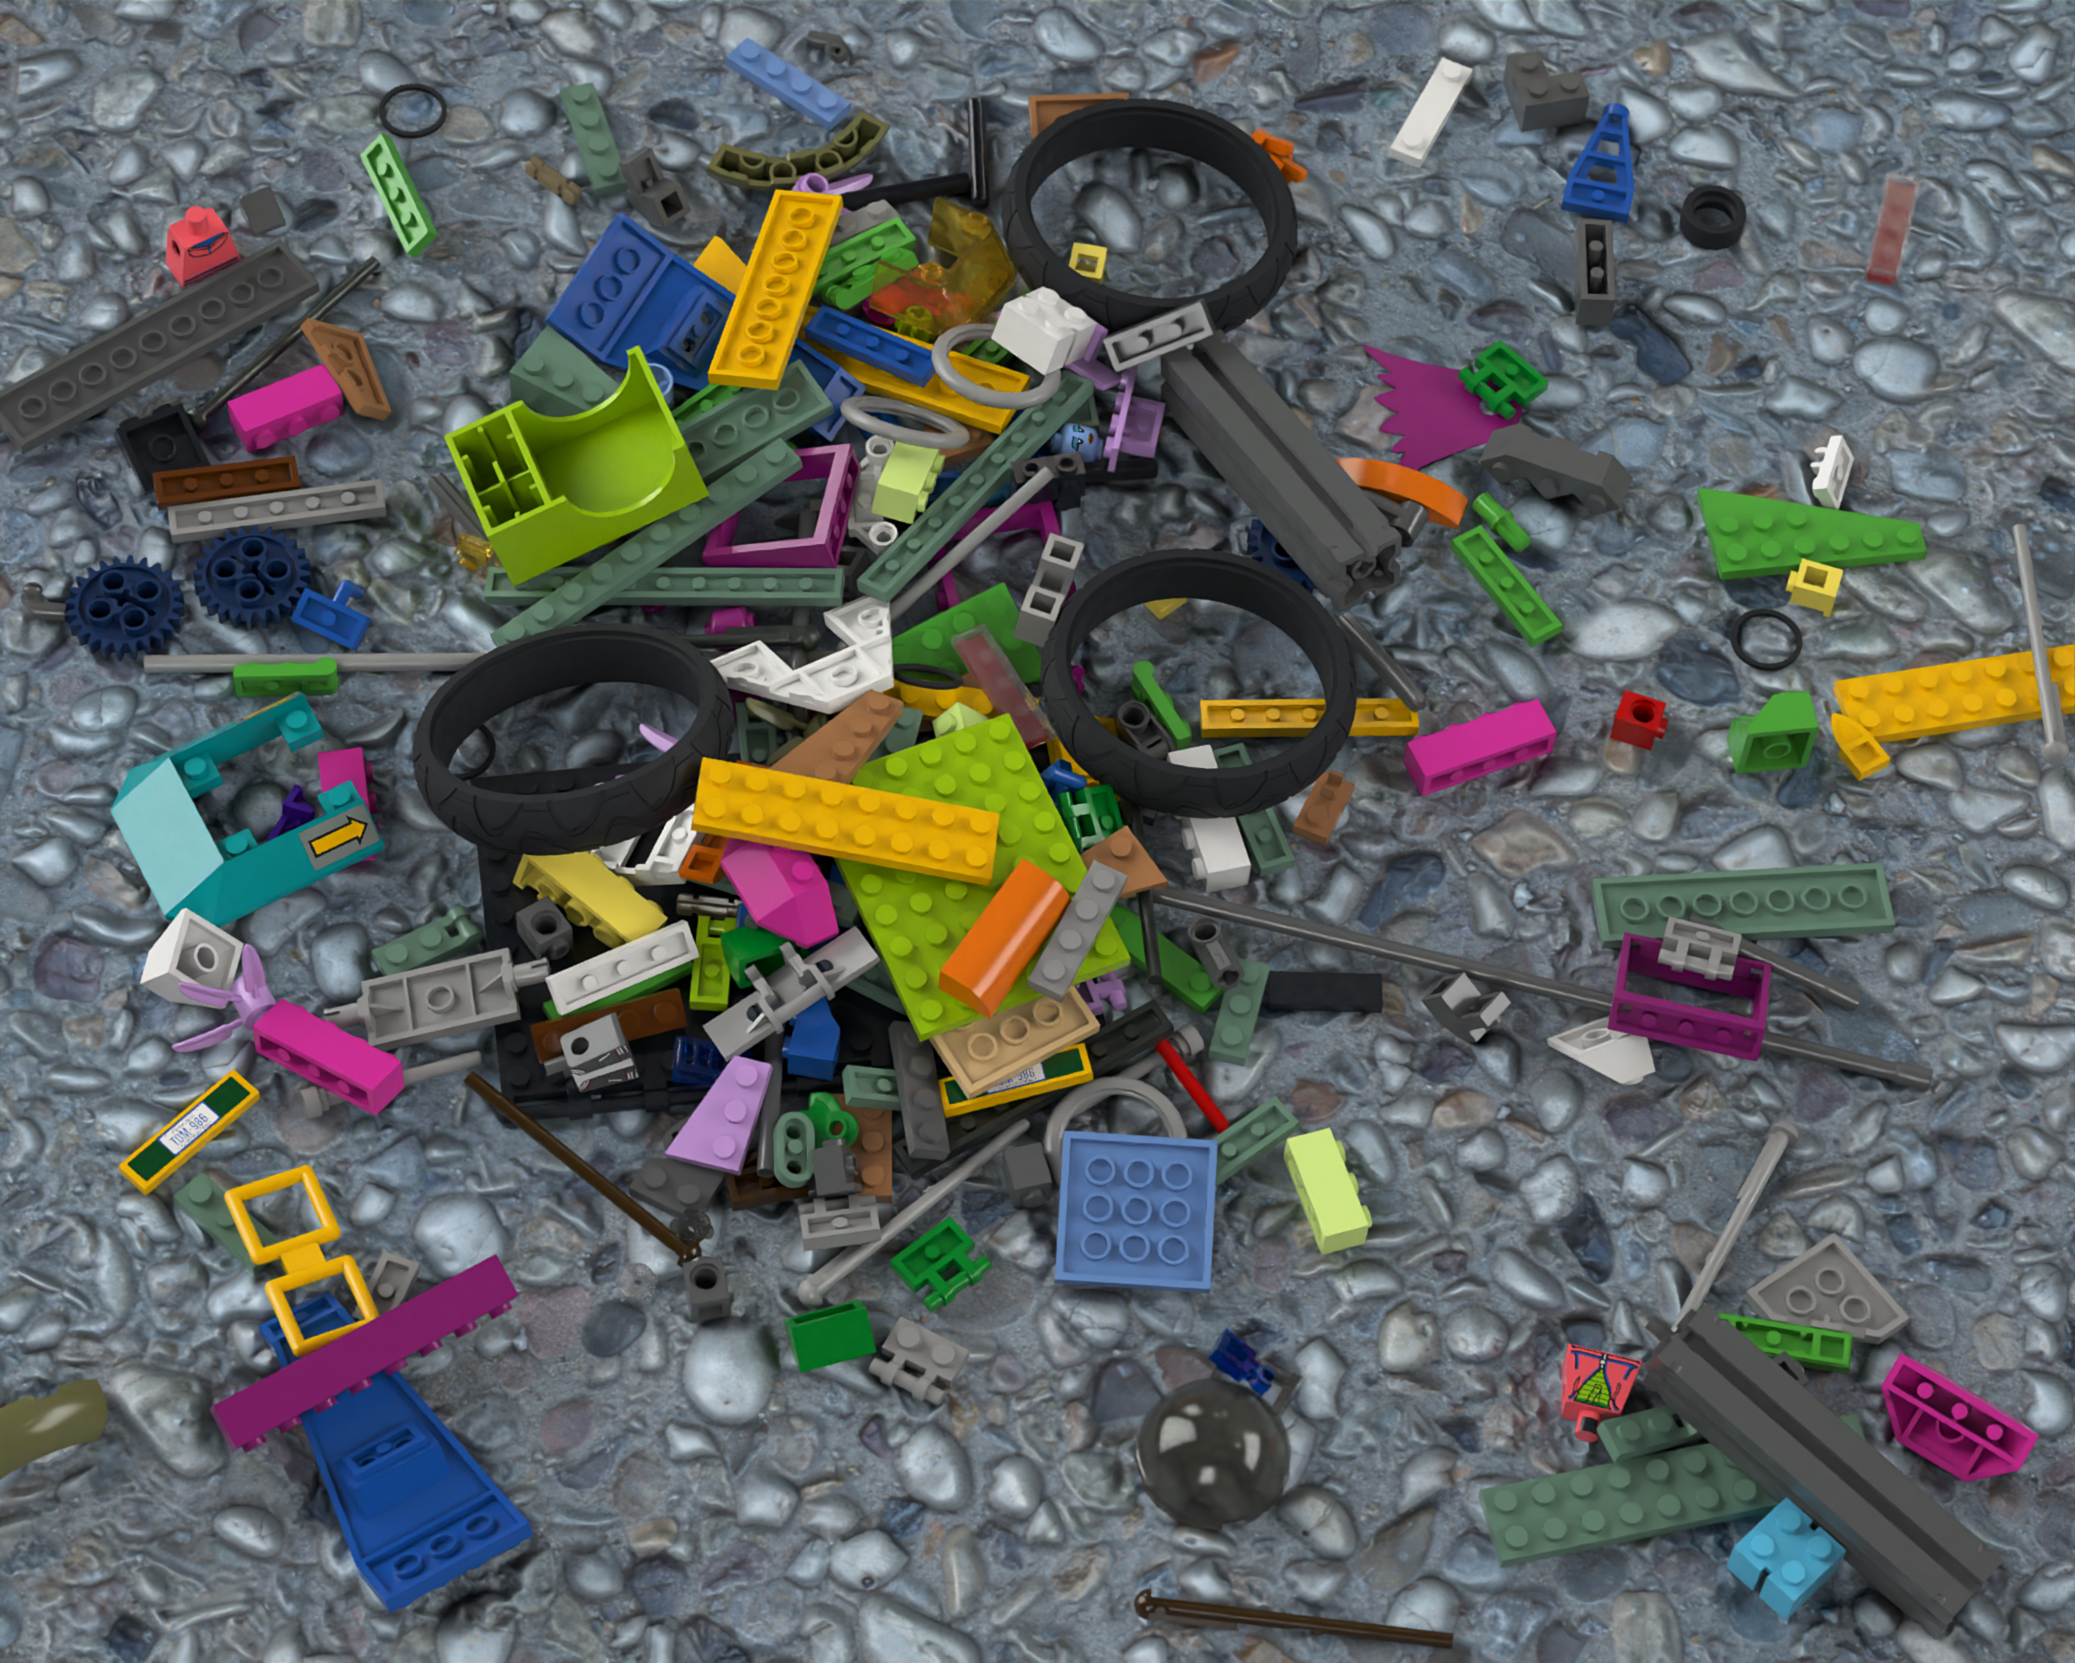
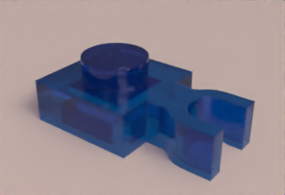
(1238, 1361)

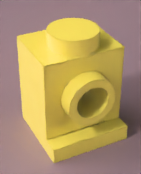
(1090, 252)
(1814, 586)

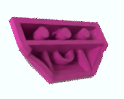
(781, 891)
(1953, 1423)

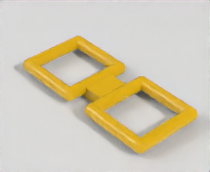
(300, 1256)

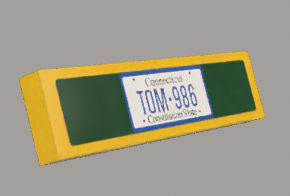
(1056, 1072)
(189, 1132)

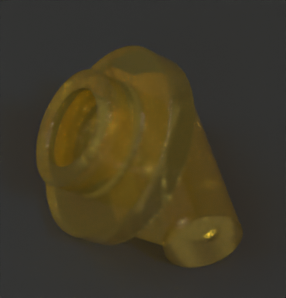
(473, 551)

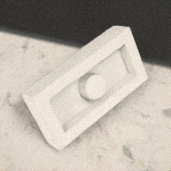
(1832, 472)

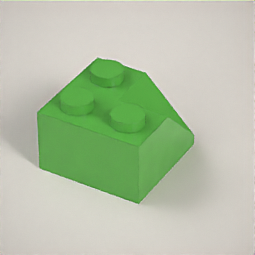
(1776, 737)

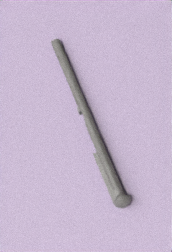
(966, 546)
(2056, 747)
(1782, 1134)
(811, 1289)

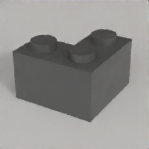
(1542, 99)

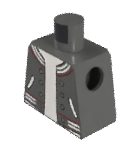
(594, 1056)

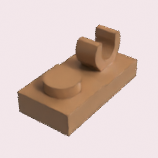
(1323, 807)

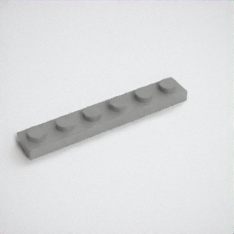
(277, 510)

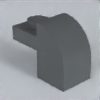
(652, 195)
(1462, 1007)

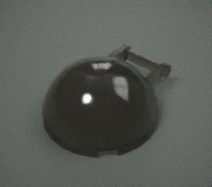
(1216, 1450)

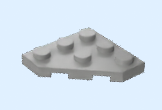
(1829, 1292)

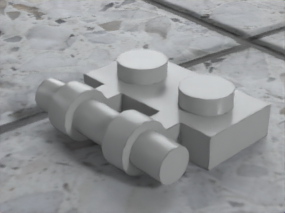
(1699, 949)
(839, 1222)
(924, 1352)

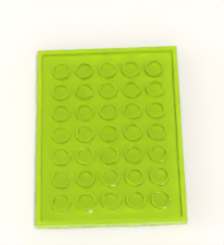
(924, 917)

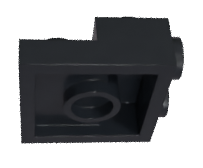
(159, 444)
(1065, 487)

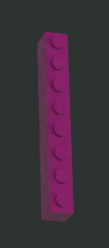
(363, 1353)

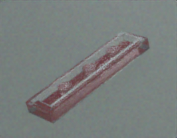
(1892, 229)
(1003, 684)

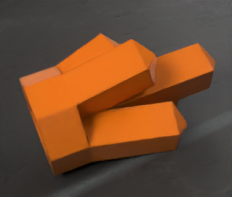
(1281, 153)

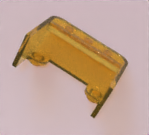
(945, 298)

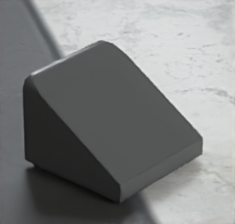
(261, 211)

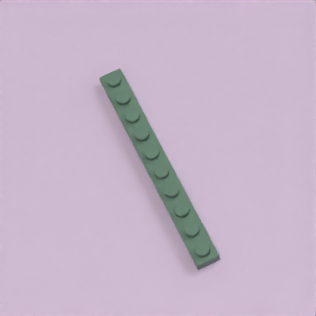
(972, 490)
(654, 544)
(688, 587)

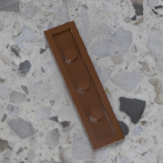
(225, 481)
(637, 1016)

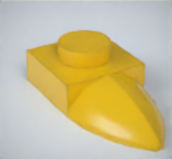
(1857, 747)

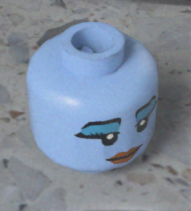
(1077, 439)

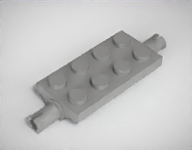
(440, 999)

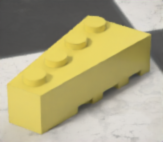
(592, 896)

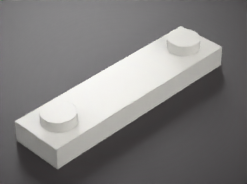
(1430, 113)
(622, 967)

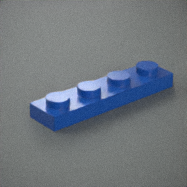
(871, 345)

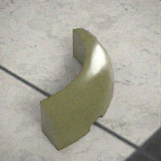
(836, 158)
(51, 1423)

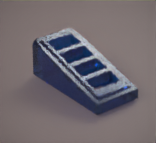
(698, 1049)

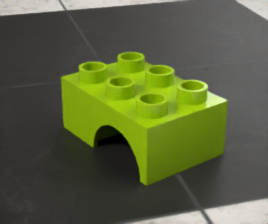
(576, 480)

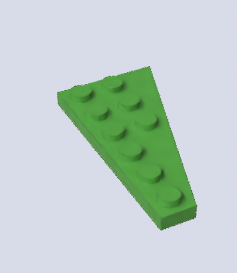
(1772, 536)
(932, 639)

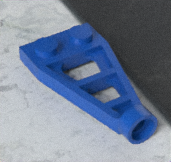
(1596, 197)

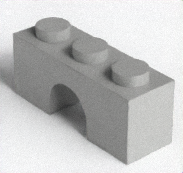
(1049, 589)

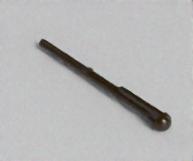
(583, 1169)
(1228, 1616)

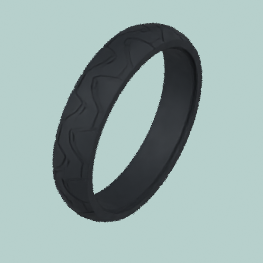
(1163, 127)
(1217, 578)
(586, 816)

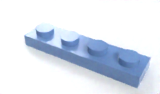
(788, 84)

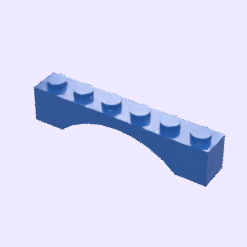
(816, 1035)

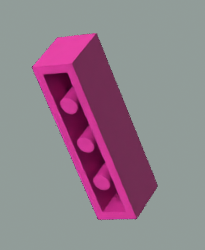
(1479, 747)
(328, 1056)

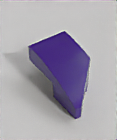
(294, 813)

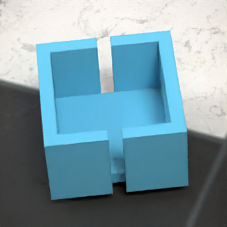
(1791, 1554)

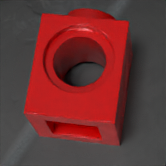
(1627, 722)

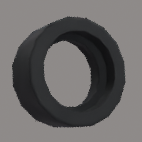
(1717, 198)

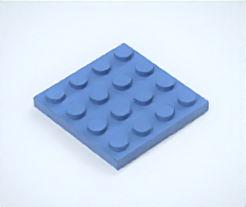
(1136, 1212)

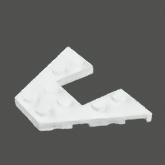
(829, 682)

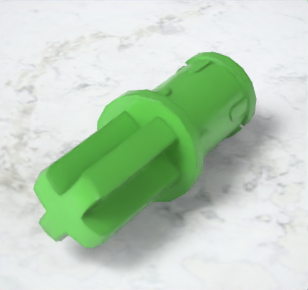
(1501, 521)

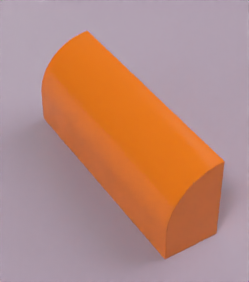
(1005, 939)

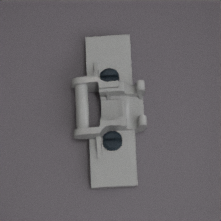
(790, 991)

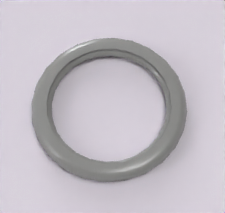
(977, 393)
(854, 411)
(1098, 1087)

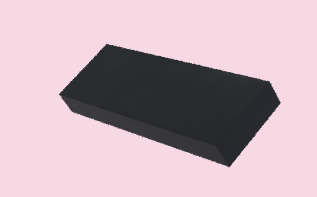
(1325, 991)

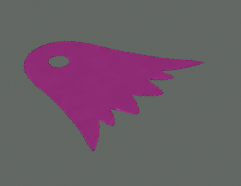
(1433, 410)

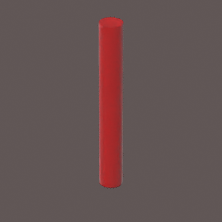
(1192, 1086)

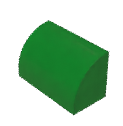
(757, 947)
(830, 1335)

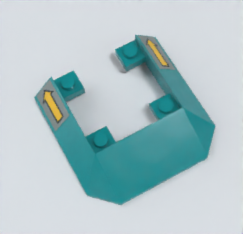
(235, 874)

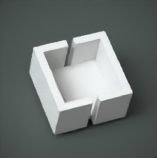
(1044, 330)

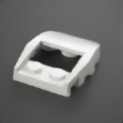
(664, 859)

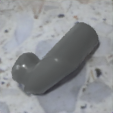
(831, 43)
(39, 606)

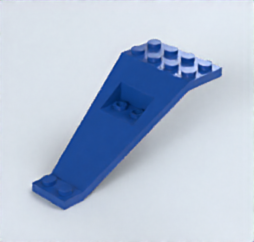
(649, 297)
(399, 1478)

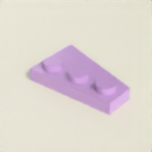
(725, 1120)

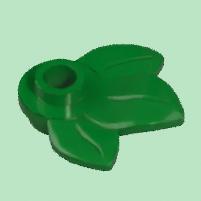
(825, 1114)

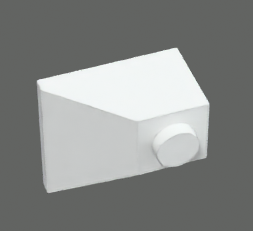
(191, 953)
(1610, 1052)

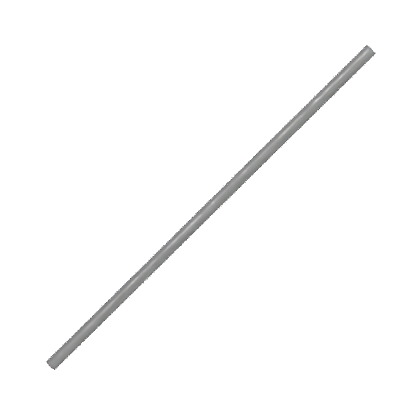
(357, 661)

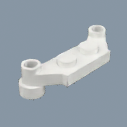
(862, 523)

